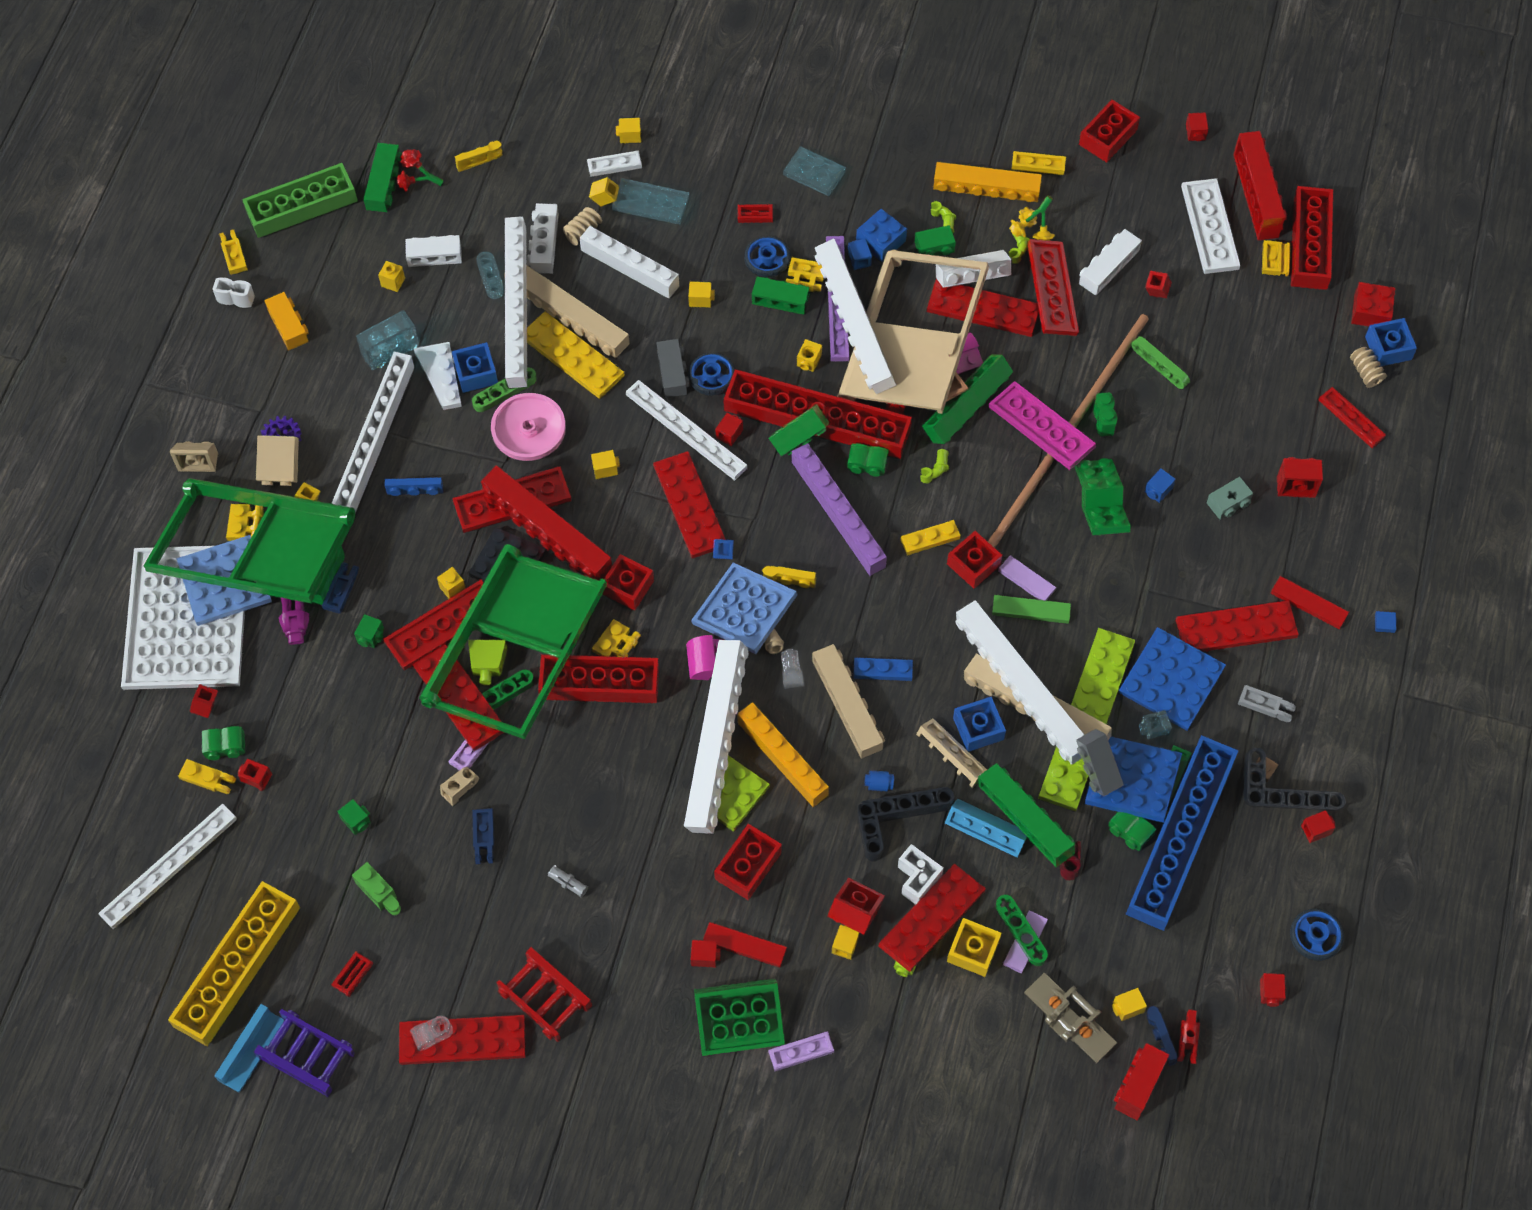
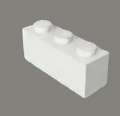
(433, 251)

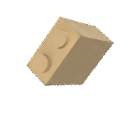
(277, 460)

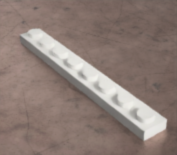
(686, 430)
(167, 866)

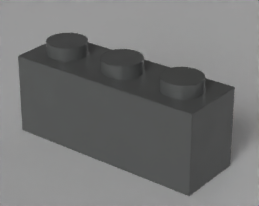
(672, 368)
(1099, 762)

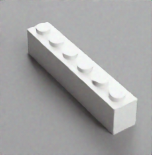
(629, 262)

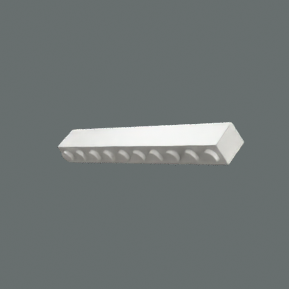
(515, 303)
(855, 317)
(374, 431)
(1021, 680)
(716, 737)

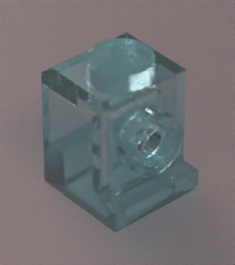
(1159, 720)

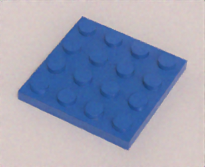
(1172, 678)
(1147, 780)

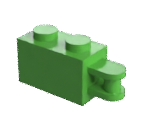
(376, 889)

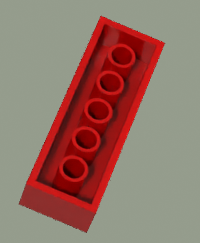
(1259, 185)
(1312, 238)
(602, 679)

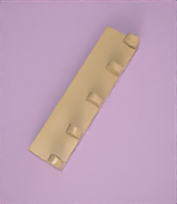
(952, 751)

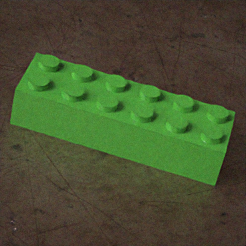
(300, 200)

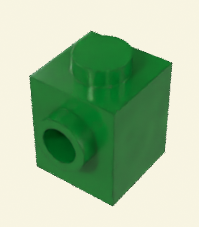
(369, 631)
(355, 817)

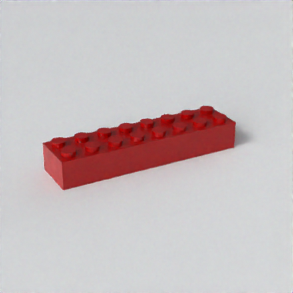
(545, 525)

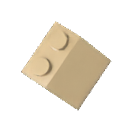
(195, 456)

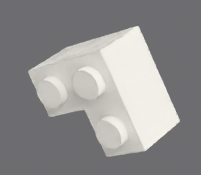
(922, 873)

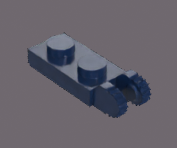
(340, 589)
(483, 833)
(1161, 1034)

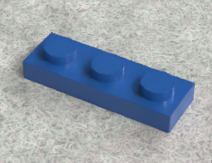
(414, 486)
(883, 669)

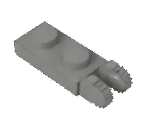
(1266, 703)

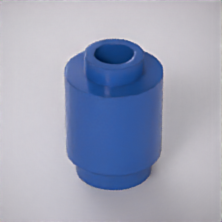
(879, 781)

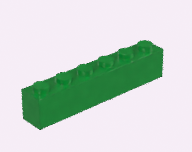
(962, 407)
(1027, 815)

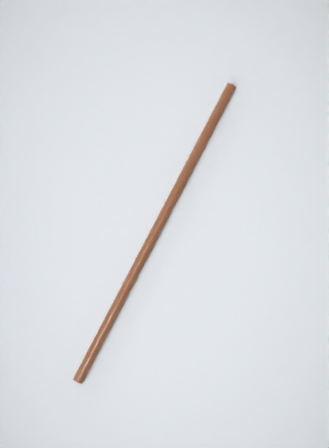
(1076, 418)

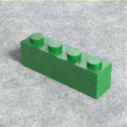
(382, 177)

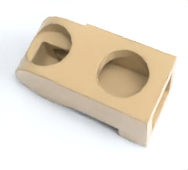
(458, 785)

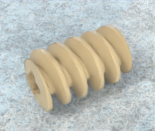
(580, 224)
(1368, 366)

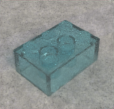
(387, 337)

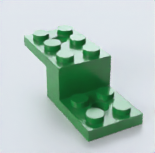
(1102, 497)

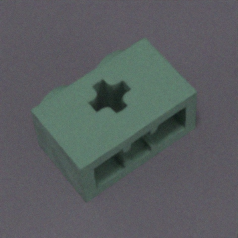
(1230, 498)

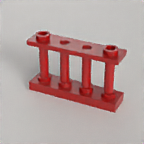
(549, 974)

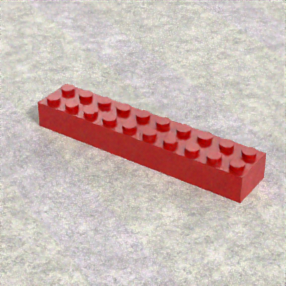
(848, 420)

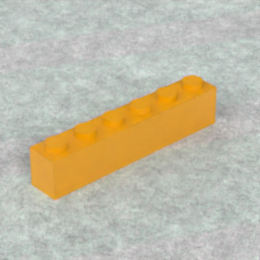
(987, 182)
(783, 754)

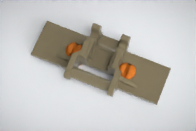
(1066, 1022)

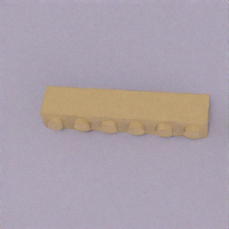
(847, 701)

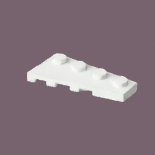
(440, 371)

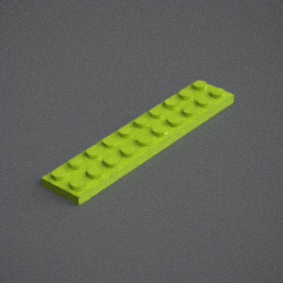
(1095, 697)

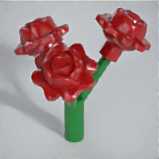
(411, 158)

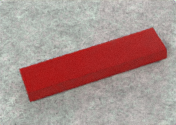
(1352, 417)
(1309, 602)
(745, 944)

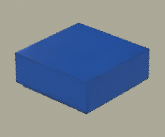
(723, 549)
(1385, 621)

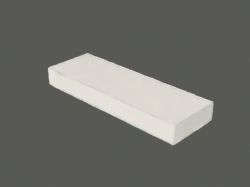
(614, 163)

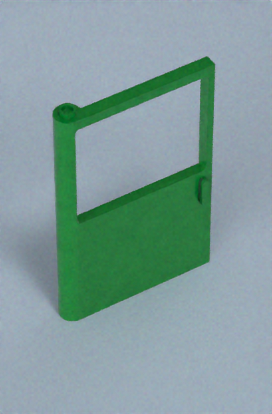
(286, 552)
(526, 606)

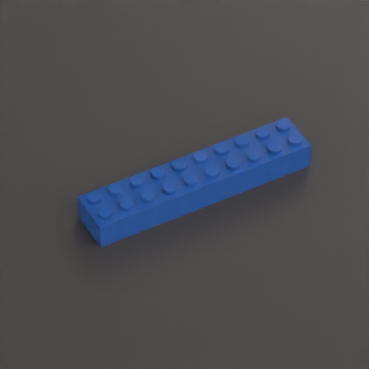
(1182, 833)

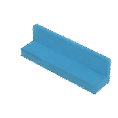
(986, 827)
(242, 1059)

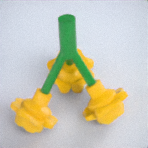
(1028, 218)

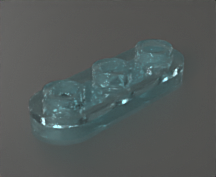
(487, 270)

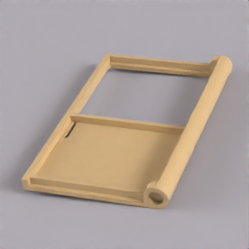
(914, 355)

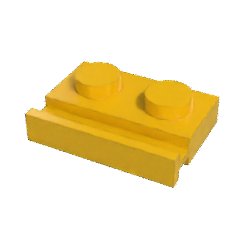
(1275, 258)

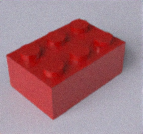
(1109, 130)
(748, 861)
(1140, 1081)

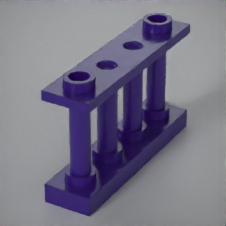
(303, 1073)

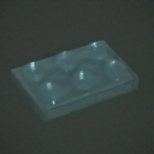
(814, 171)

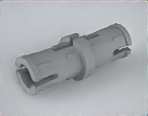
(568, 881)

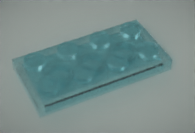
(651, 201)

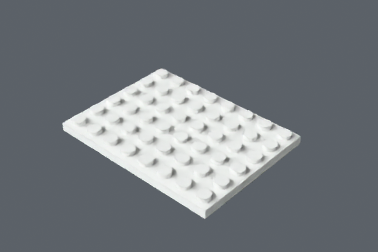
(163, 639)

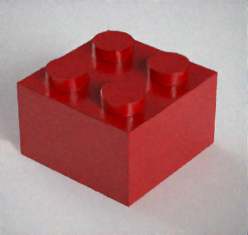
(1372, 304)
(1299, 477)
(974, 559)
(628, 582)
(855, 906)

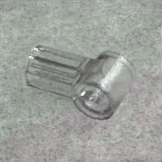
(791, 672)

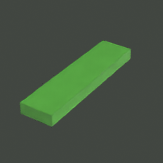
(1031, 609)

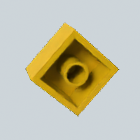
(974, 947)

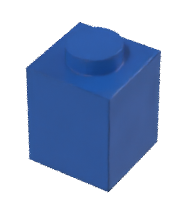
(859, 254)
(1159, 485)

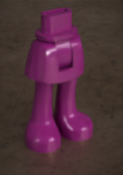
(294, 622)

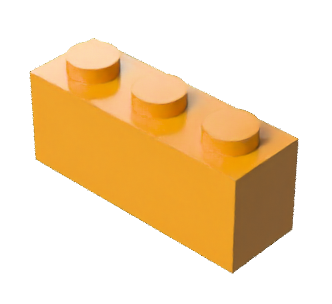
(287, 320)

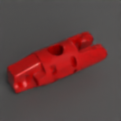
(1189, 1028)

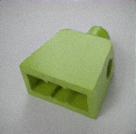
(487, 658)

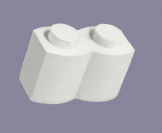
(233, 292)

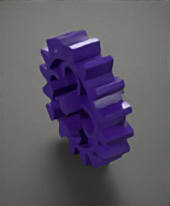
(283, 425)

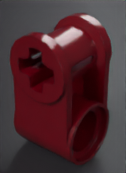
(1073, 861)

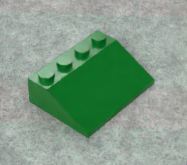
(739, 1017)

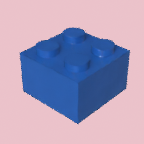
(882, 234)
(1391, 342)
(474, 367)
(979, 724)

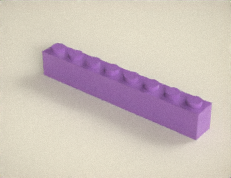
(839, 509)

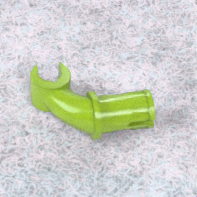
(947, 215)
(1017, 253)
(939, 467)

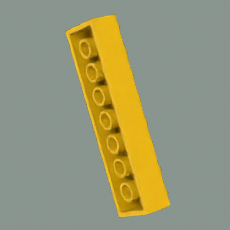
(234, 963)

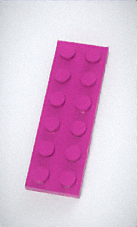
(1042, 425)

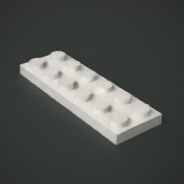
(1210, 226)

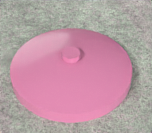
(528, 426)

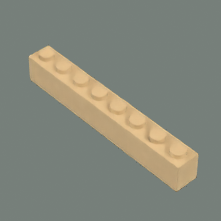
(575, 314)
(982, 676)

